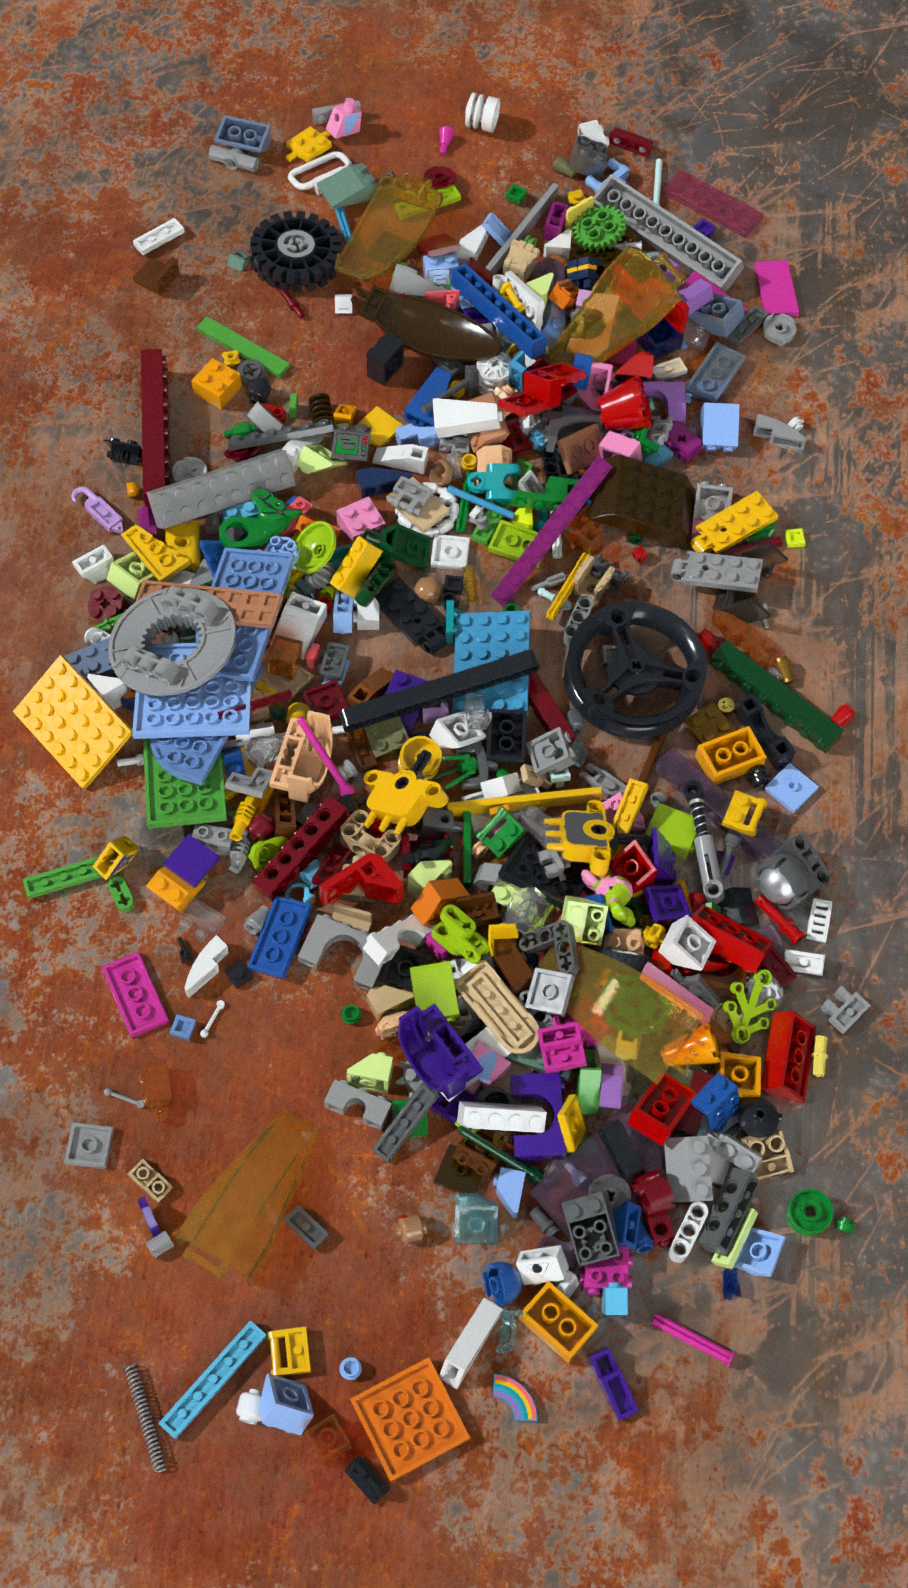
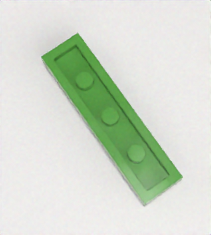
(61, 878)

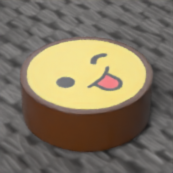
(726, 705)

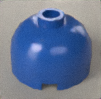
(502, 1282)

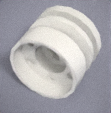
(482, 112)
(493, 373)

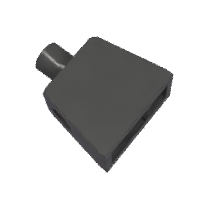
(436, 823)

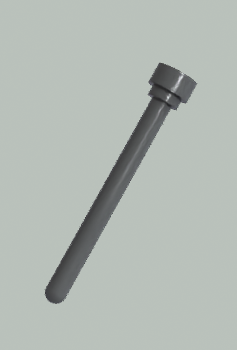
(731, 843)

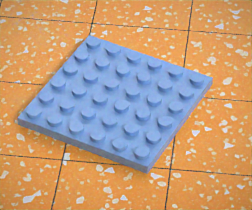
(193, 711)

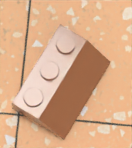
(488, 437)

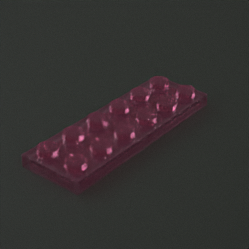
(713, 203)

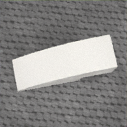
(205, 965)

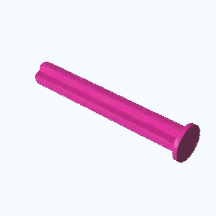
(693, 1338)

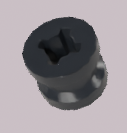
(758, 776)

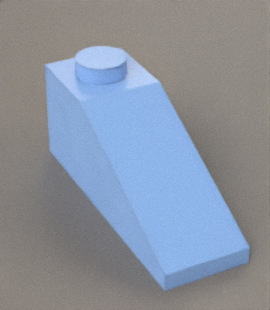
(343, 613)

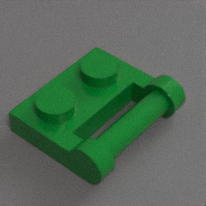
(505, 836)

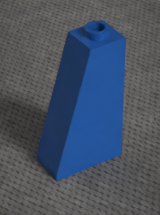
(433, 387)

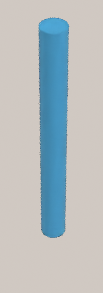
(481, 502)

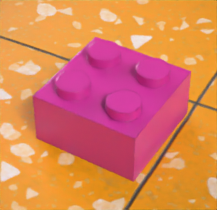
(435, 948)

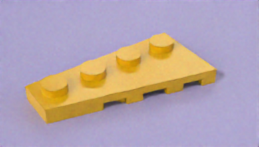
(155, 555)

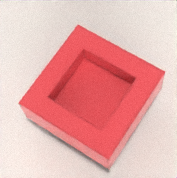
(312, 655)

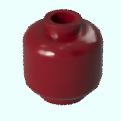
(260, 828)

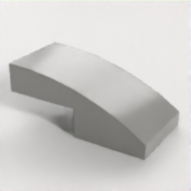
(263, 418)

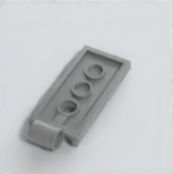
(723, 571)

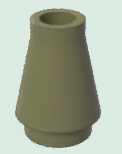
(562, 166)

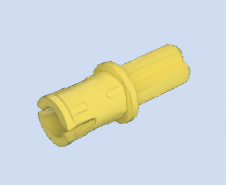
(819, 1055)

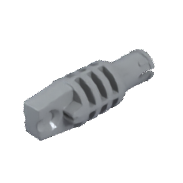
(239, 853)

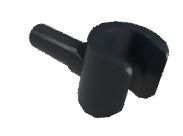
(184, 952)

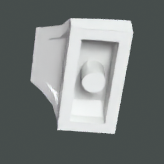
(94, 564)

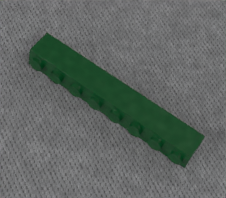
(776, 697)

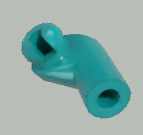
(543, 518)

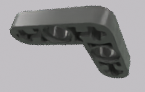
(558, 939)

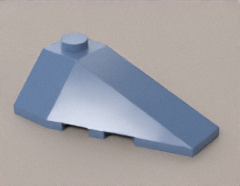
(553, 323)

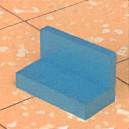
(517, 370)

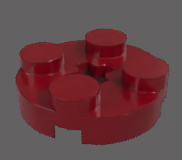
(99, 597)

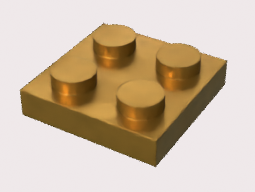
(708, 724)

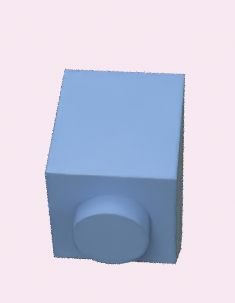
(509, 1188)

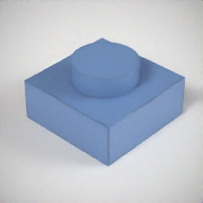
(183, 1027)

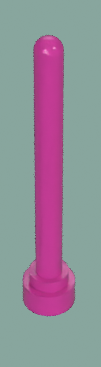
(345, 788)

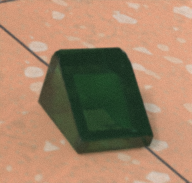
(278, 713)

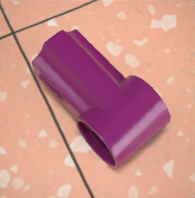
(147, 521)

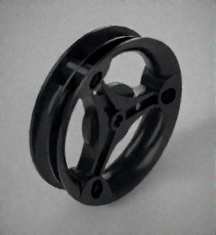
(635, 670)

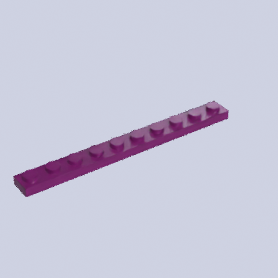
(550, 531)

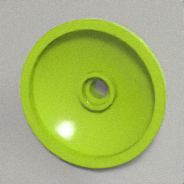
(316, 547)

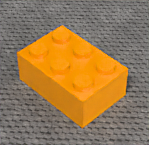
(730, 755)
(558, 1322)

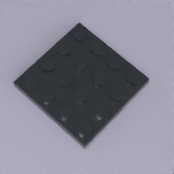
(526, 871)

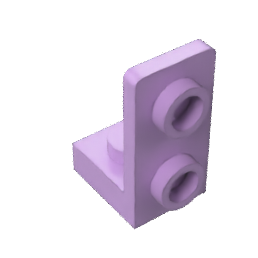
(432, 713)

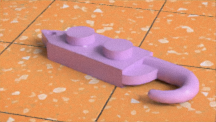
(100, 510)

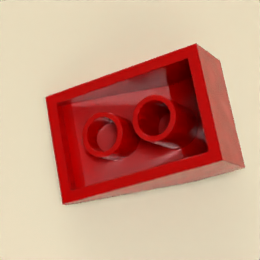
(661, 1109)

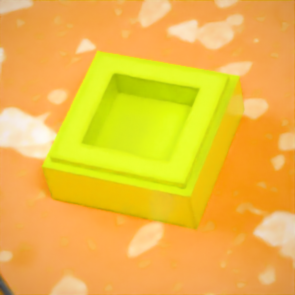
(794, 538)

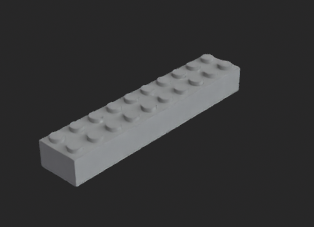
(670, 234)

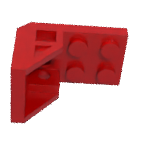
(370, 875)

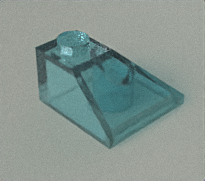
(475, 1219)

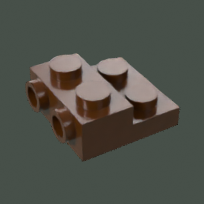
(476, 1157)

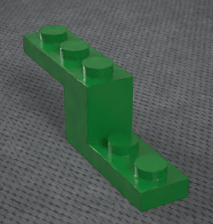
(555, 489)

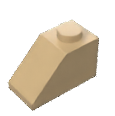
(388, 1000)

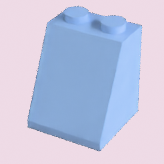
(719, 426)

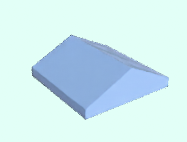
(760, 1252)

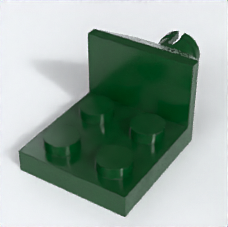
(402, 544)

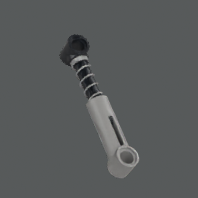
(704, 843)

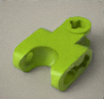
(460, 935)

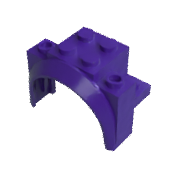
(441, 1056)

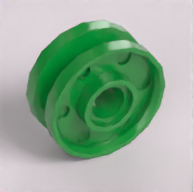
(818, 1203)

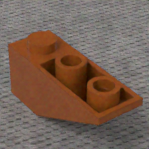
(371, 687)

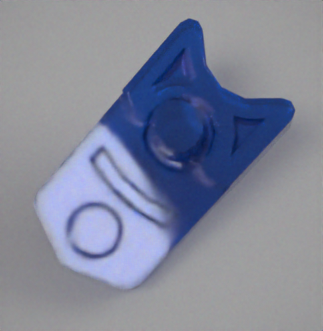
(730, 1283)

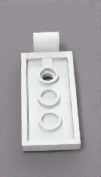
(533, 303)

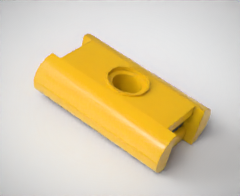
(185, 540)

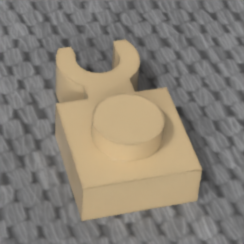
(530, 778)

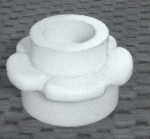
(796, 423)
(477, 512)

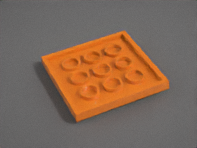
(409, 1419)

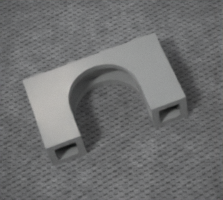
(326, 932)

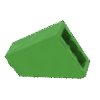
(588, 1083)

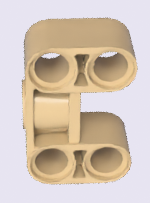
(355, 838)

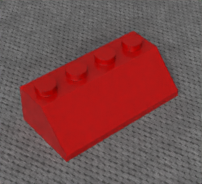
(639, 364)
(733, 940)
(788, 1056)

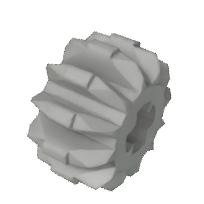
(321, 577)

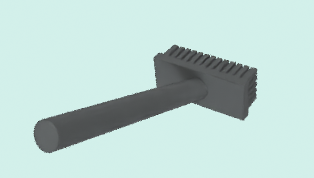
(470, 384)

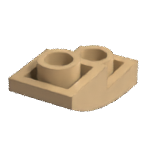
(150, 1181)

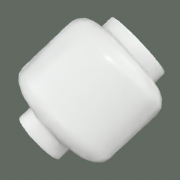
(249, 1407)

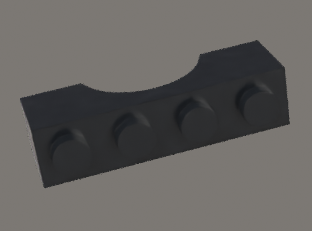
(776, 748)

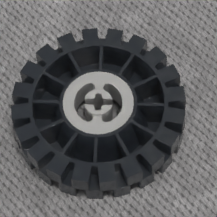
(295, 251)

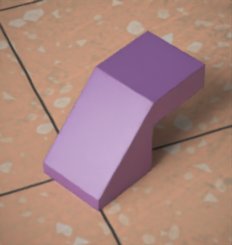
(611, 1085)

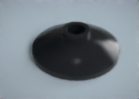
(753, 1124)

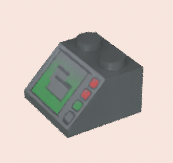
(351, 442)

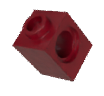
(663, 1222)

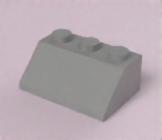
(689, 1168)

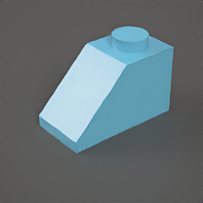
(615, 1299)

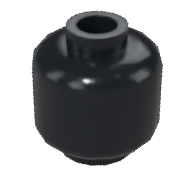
(258, 390)

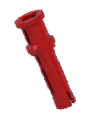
(785, 925)

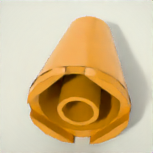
(707, 1054)

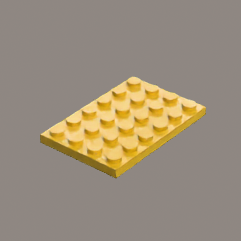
(73, 721)

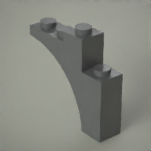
(564, 422)

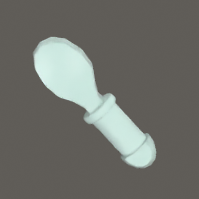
(542, 592)

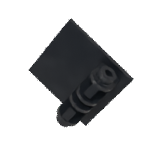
(118, 450)

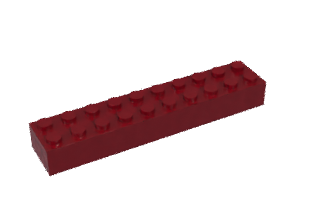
(155, 421)

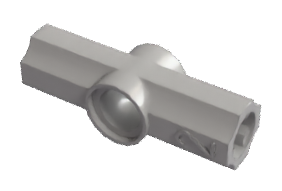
(233, 158)

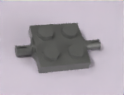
(698, 986)

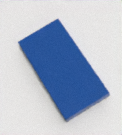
(280, 937)

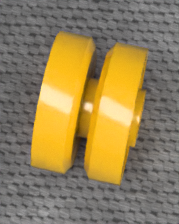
(412, 749)

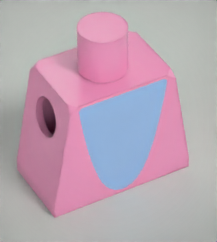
(344, 119)
(493, 1067)

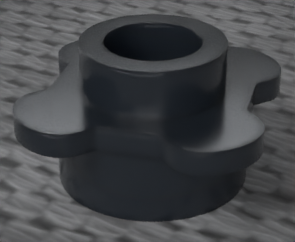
(448, 596)

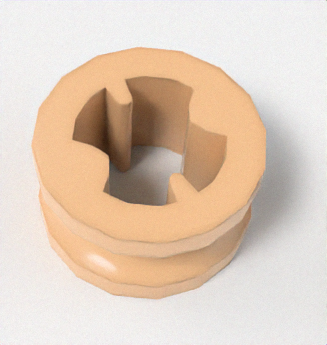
(479, 850)

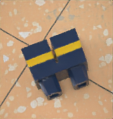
(583, 272)

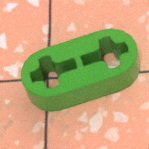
(117, 895)

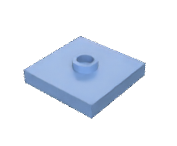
(791, 788)

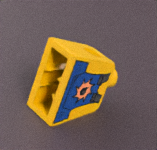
(120, 851)

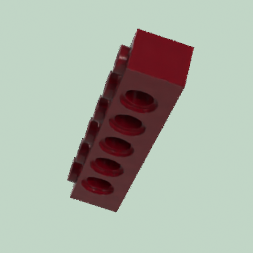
(301, 858)

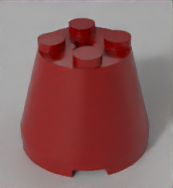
(626, 407)

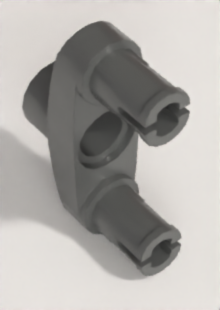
(484, 767)

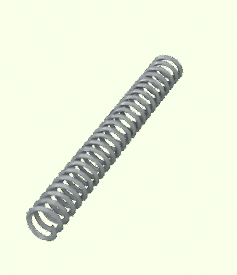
(142, 1419)

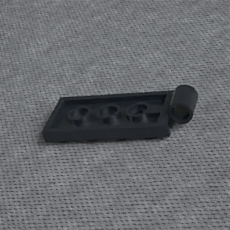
(404, 608)

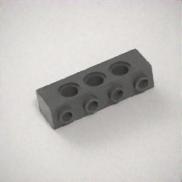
(728, 1211)

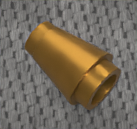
(784, 666)

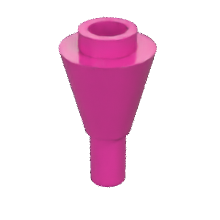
(446, 134)

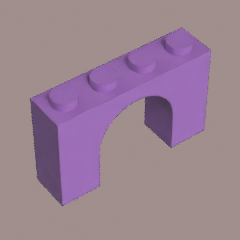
(696, 294)
(671, 394)

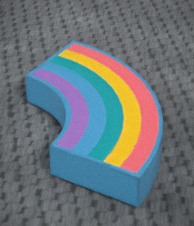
(516, 1397)

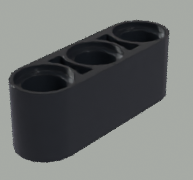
(621, 1150)

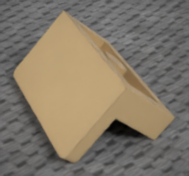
(355, 917)

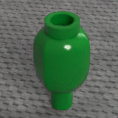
(242, 429)

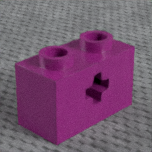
(556, 220)
(683, 443)

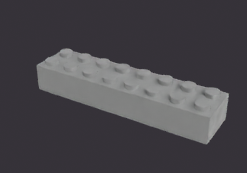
(220, 488)

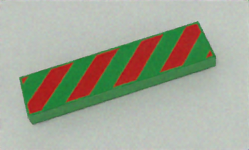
(465, 850)

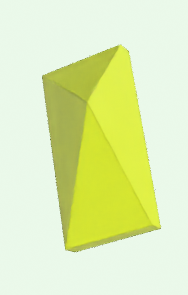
(523, 518)

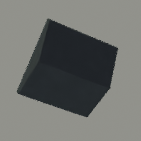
(739, 906)
(398, 969)

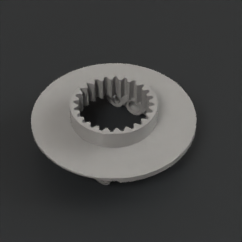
(158, 611)

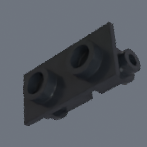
(367, 1479)

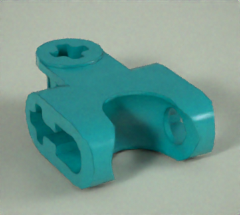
(493, 480)

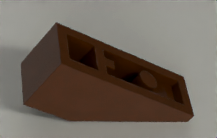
(283, 814)

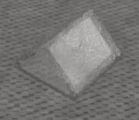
(527, 909)

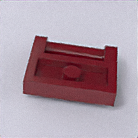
(509, 442)

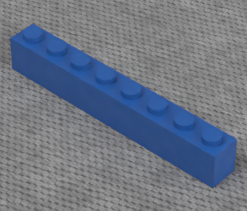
(498, 311)

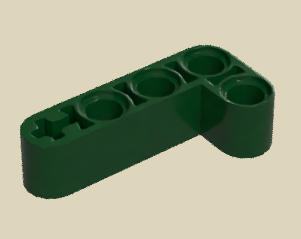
(378, 577)

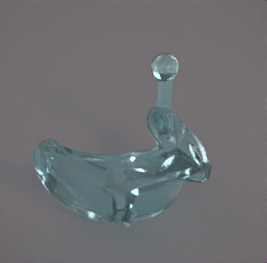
(506, 1320)

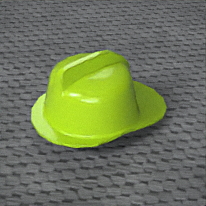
(265, 850)

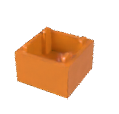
(435, 897)

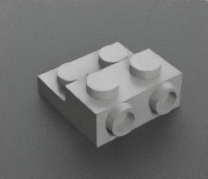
(711, 499)
(551, 751)

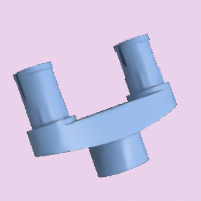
(620, 171)

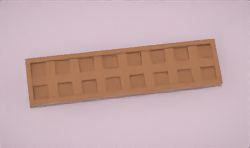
(247, 606)

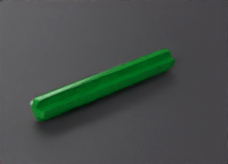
(463, 508)

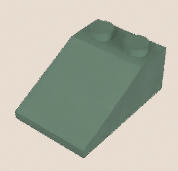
(349, 186)

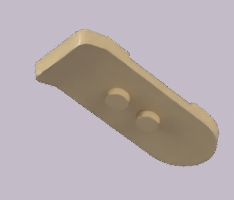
(499, 1008)

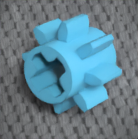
(537, 440)

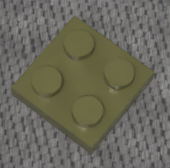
(386, 736)

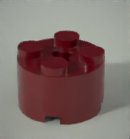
(653, 1193)

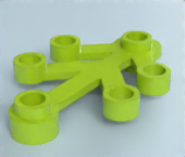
(748, 1008)

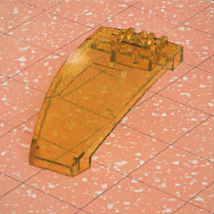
(389, 226)
(629, 1012)

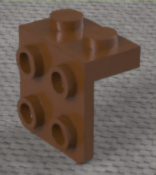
(157, 275)

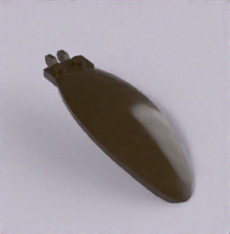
(428, 326)

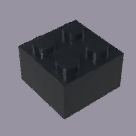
(385, 358)

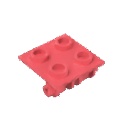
(446, 297)

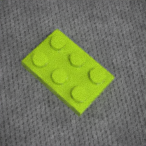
(511, 540)

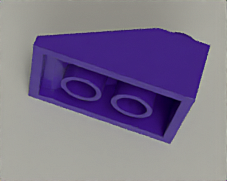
(402, 681)
(663, 858)

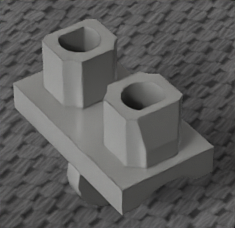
(557, 866)

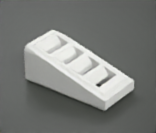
(821, 908)

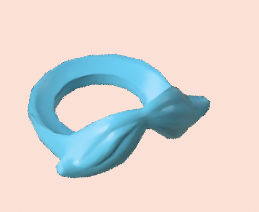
(307, 895)

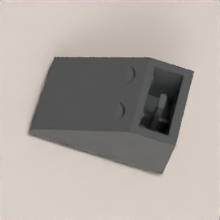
(592, 1228)

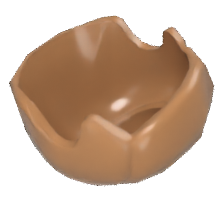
(441, 474)
(428, 589)

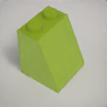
(435, 985)

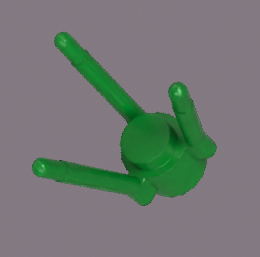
(467, 765)

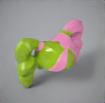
(615, 898)

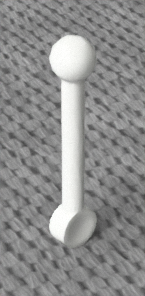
(220, 1005)

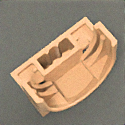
(298, 763)

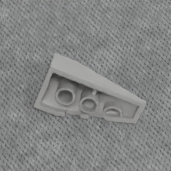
(407, 281)

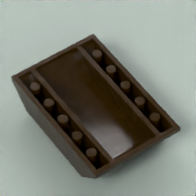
(645, 501)

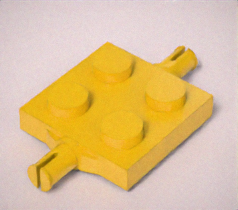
(308, 144)

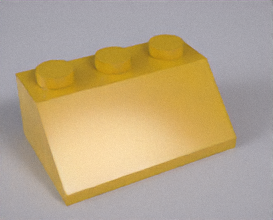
(356, 566)

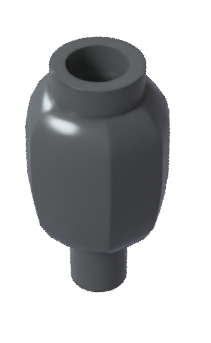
(575, 720)

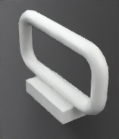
(313, 183)

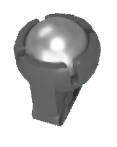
(791, 873)

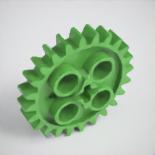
(599, 228)

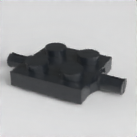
(429, 850)

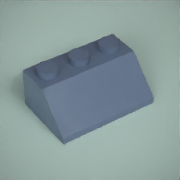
(244, 134)

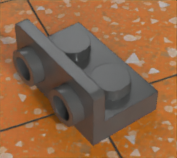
(333, 662)

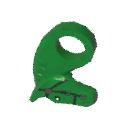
(272, 521)

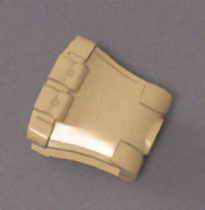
(521, 259)
(584, 579)

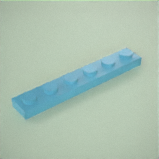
(212, 1380)

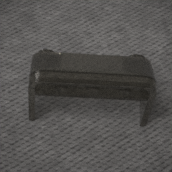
(743, 603)

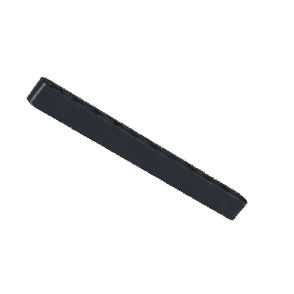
(438, 690)

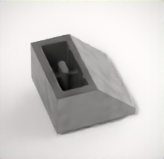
(588, 157)

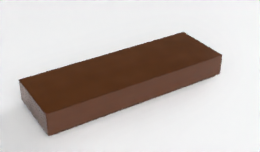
(361, 750)

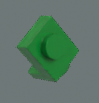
(647, 446)

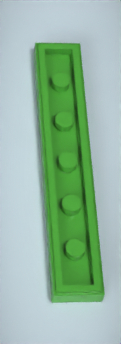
(245, 347)
(485, 535)

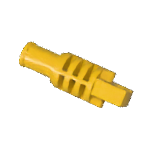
(243, 817)

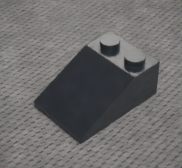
(506, 736)

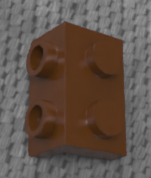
(480, 908)

